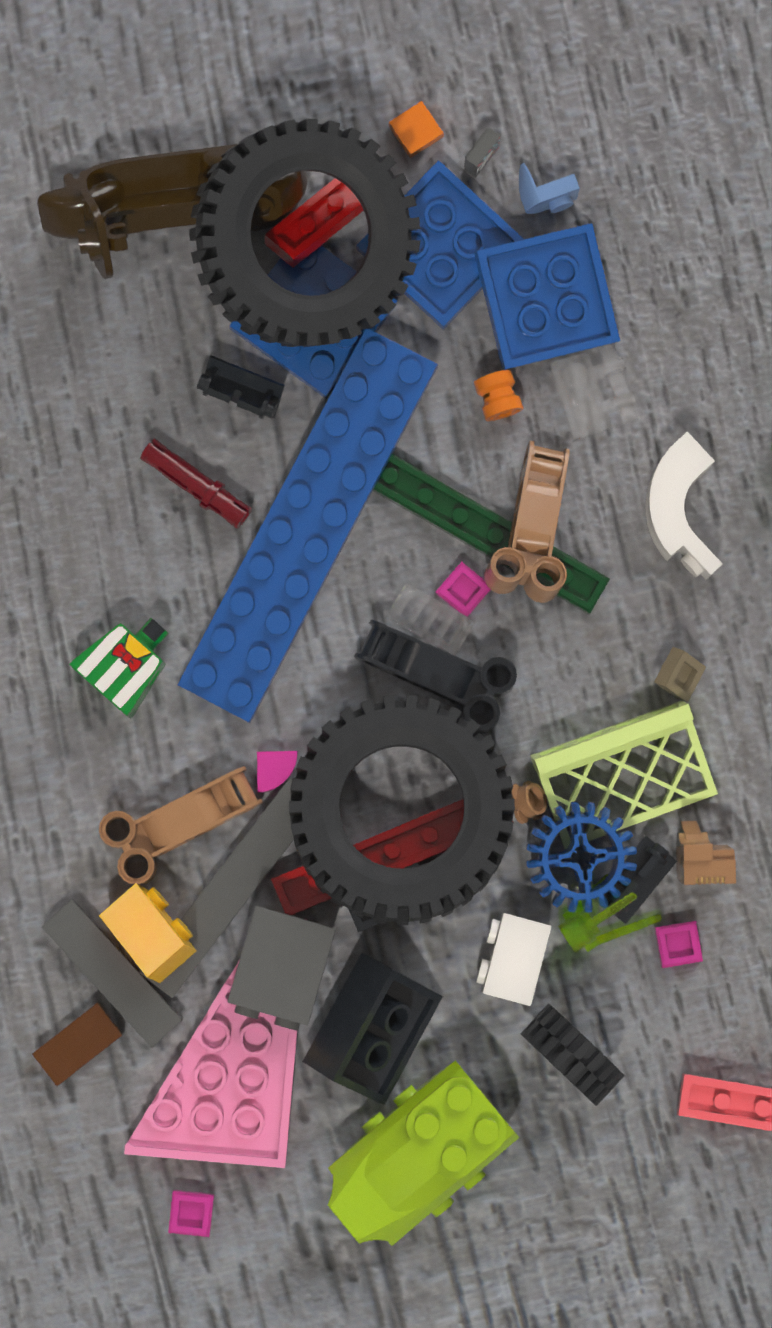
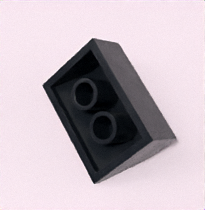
(372, 1029)

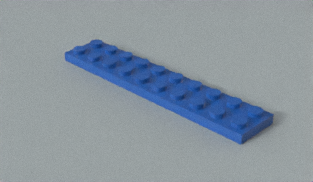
(308, 525)

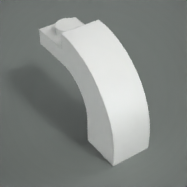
(665, 506)

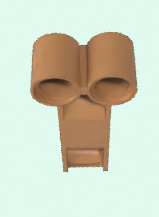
(534, 527)
(179, 821)

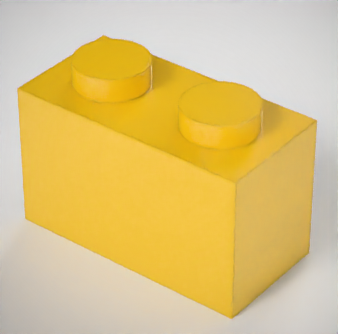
(149, 932)

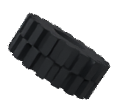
(572, 1054)

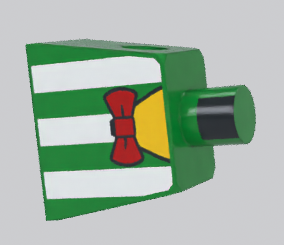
(123, 665)

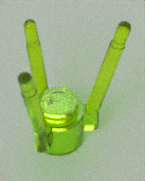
(581, 929)

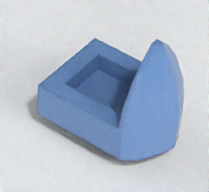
(553, 195)

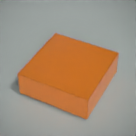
(416, 129)

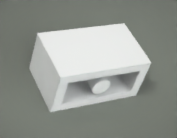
(514, 958)

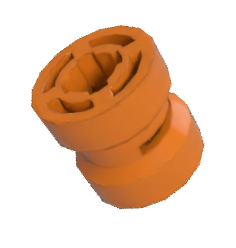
(498, 395)

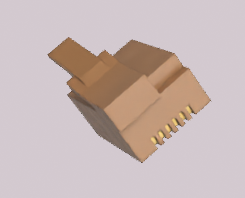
(702, 861)

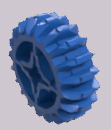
(616, 852)

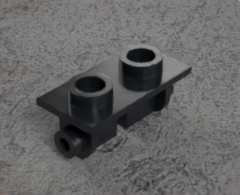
(242, 387)
(652, 866)

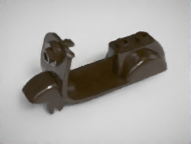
(146, 196)

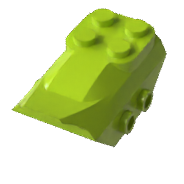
(417, 1157)

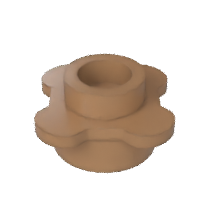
(529, 801)

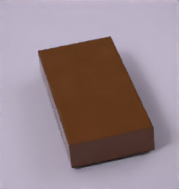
(77, 1044)

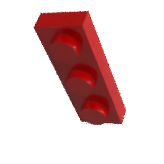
(313, 222)

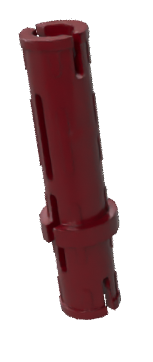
(187, 477)

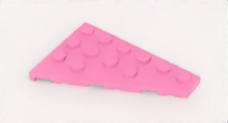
(225, 1093)

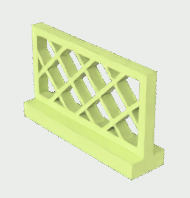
(623, 738)

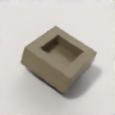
(680, 674)

